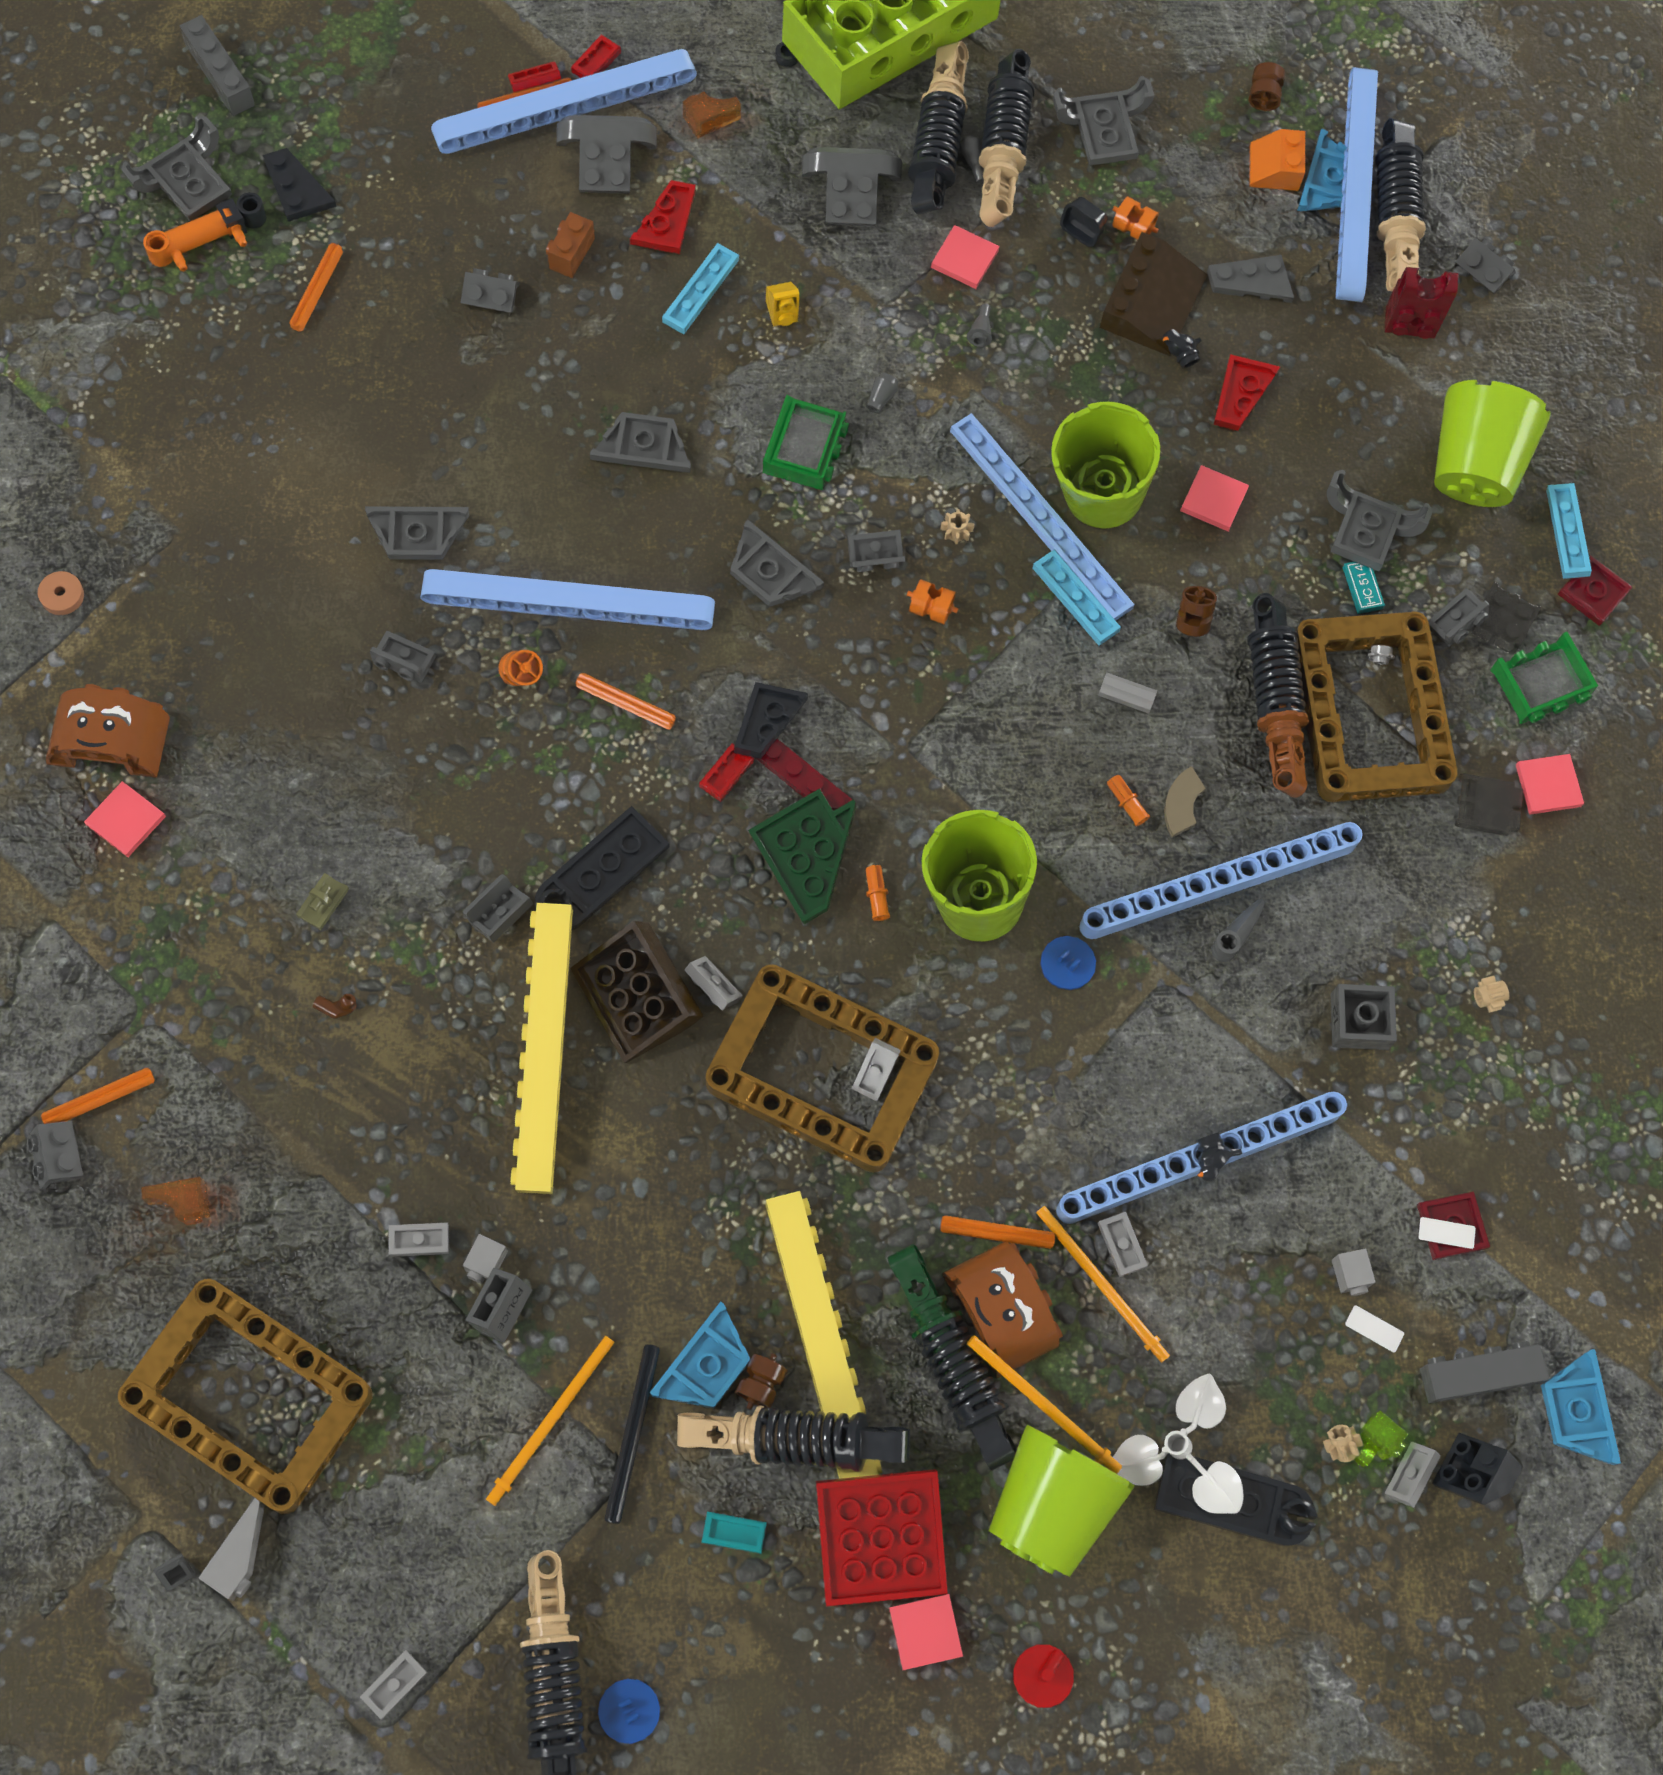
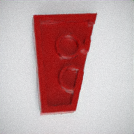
(668, 220)
(1242, 389)

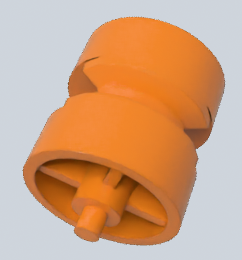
(1134, 218)
(930, 601)
(520, 668)

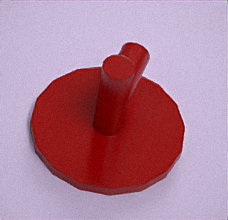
(1043, 1676)

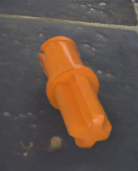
(1128, 800)
(877, 893)

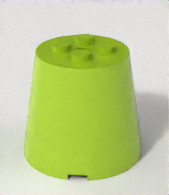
(1487, 441)
(1105, 462)
(977, 857)
(1055, 1503)

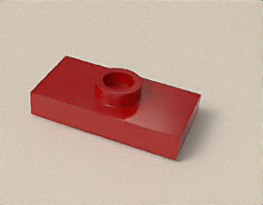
(596, 57)
(534, 76)
(725, 773)

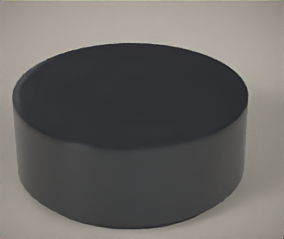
(785, 56)

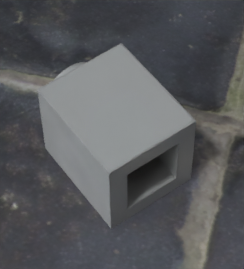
(483, 1258)
(1353, 1272)

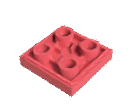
(965, 257)
(1214, 498)
(1549, 784)
(125, 819)
(925, 1632)

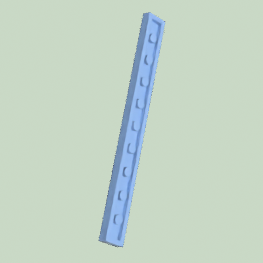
(1040, 514)

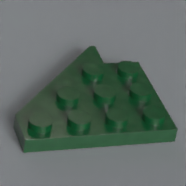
(806, 850)

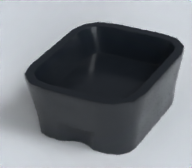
(1083, 221)

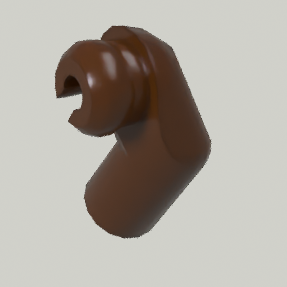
(336, 1009)

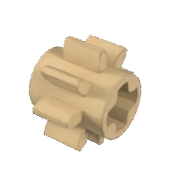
(957, 519)
(1491, 994)
(1343, 1443)

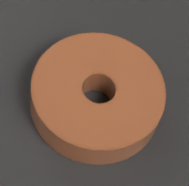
(59, 582)

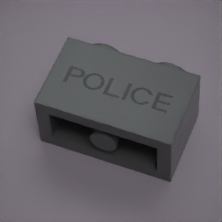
(498, 1304)

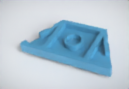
(1324, 176)
(706, 1364)
(1580, 1410)

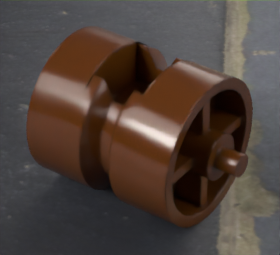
(1267, 86)
(1196, 611)
(763, 1376)

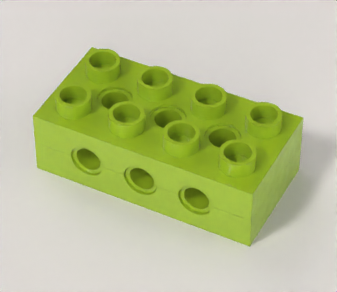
(866, 43)

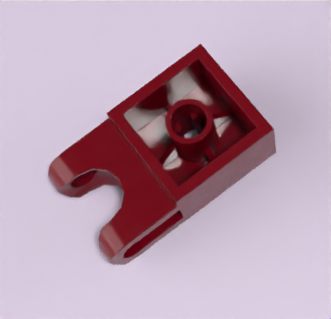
(1420, 303)

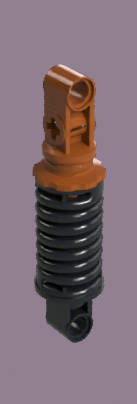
(1279, 692)

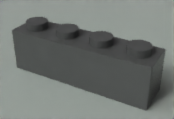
(217, 65)
(1483, 1373)

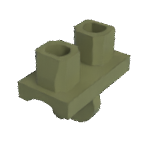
(322, 901)

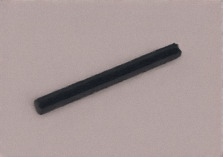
(632, 1434)

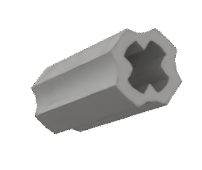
(1127, 693)

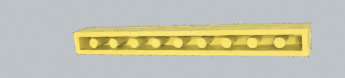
(543, 1049)
(814, 1313)

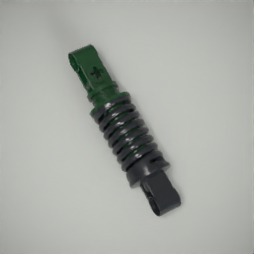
(952, 1360)

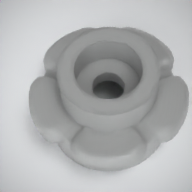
(1381, 654)

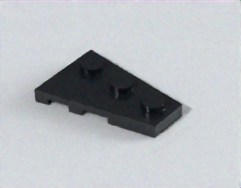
(295, 186)
(766, 718)

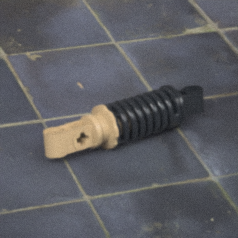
(939, 130)
(1005, 135)
(1400, 198)
(797, 1437)
(548, 1655)

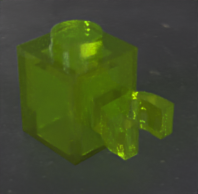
(1380, 1438)

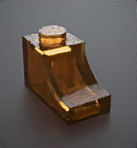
(710, 114)
(185, 1197)

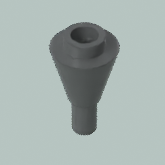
(971, 150)
(980, 332)

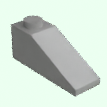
(235, 1559)

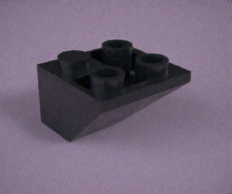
(1477, 1470)

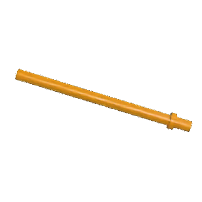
(1152, 1343)
(1101, 1455)
(503, 1483)

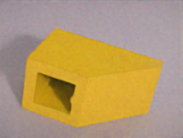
(783, 303)

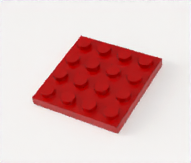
(881, 1537)

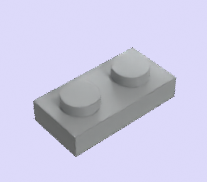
(713, 983)
(876, 1069)
(418, 1239)
(1122, 1244)
(1412, 1474)
(393, 1685)

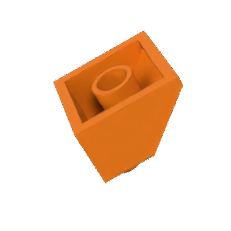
(1278, 160)

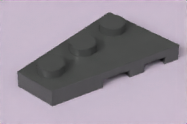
(1257, 277)

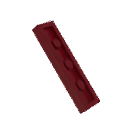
(801, 775)

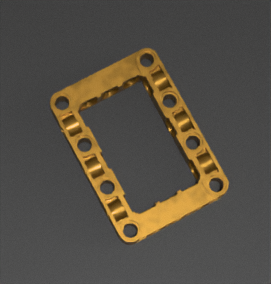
(1423, 696)
(796, 1115)
(177, 1343)

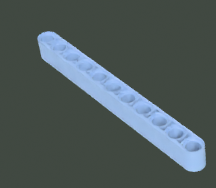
(563, 100)
(1356, 185)
(567, 599)
(1212, 889)
(1187, 1157)

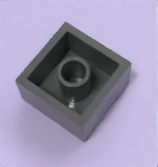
(1363, 1016)

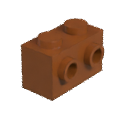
(570, 245)

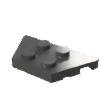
(643, 443)
(416, 531)
(770, 569)

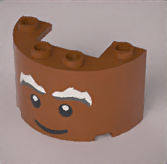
(108, 728)
(1006, 1304)

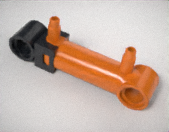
(225, 221)

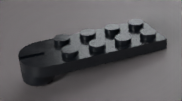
(604, 866)
(1263, 1506)

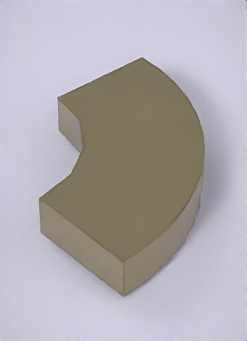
(1180, 802)

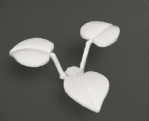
(1219, 1487)

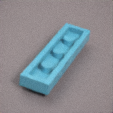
(700, 288)
(1568, 531)
(1076, 597)

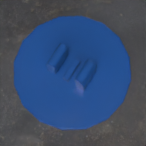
(1068, 963)
(629, 1711)

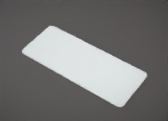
(1447, 1232)
(1374, 1328)

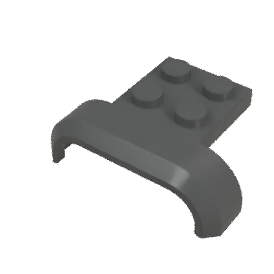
(1106, 121)
(605, 148)
(184, 172)
(851, 181)
(1370, 523)

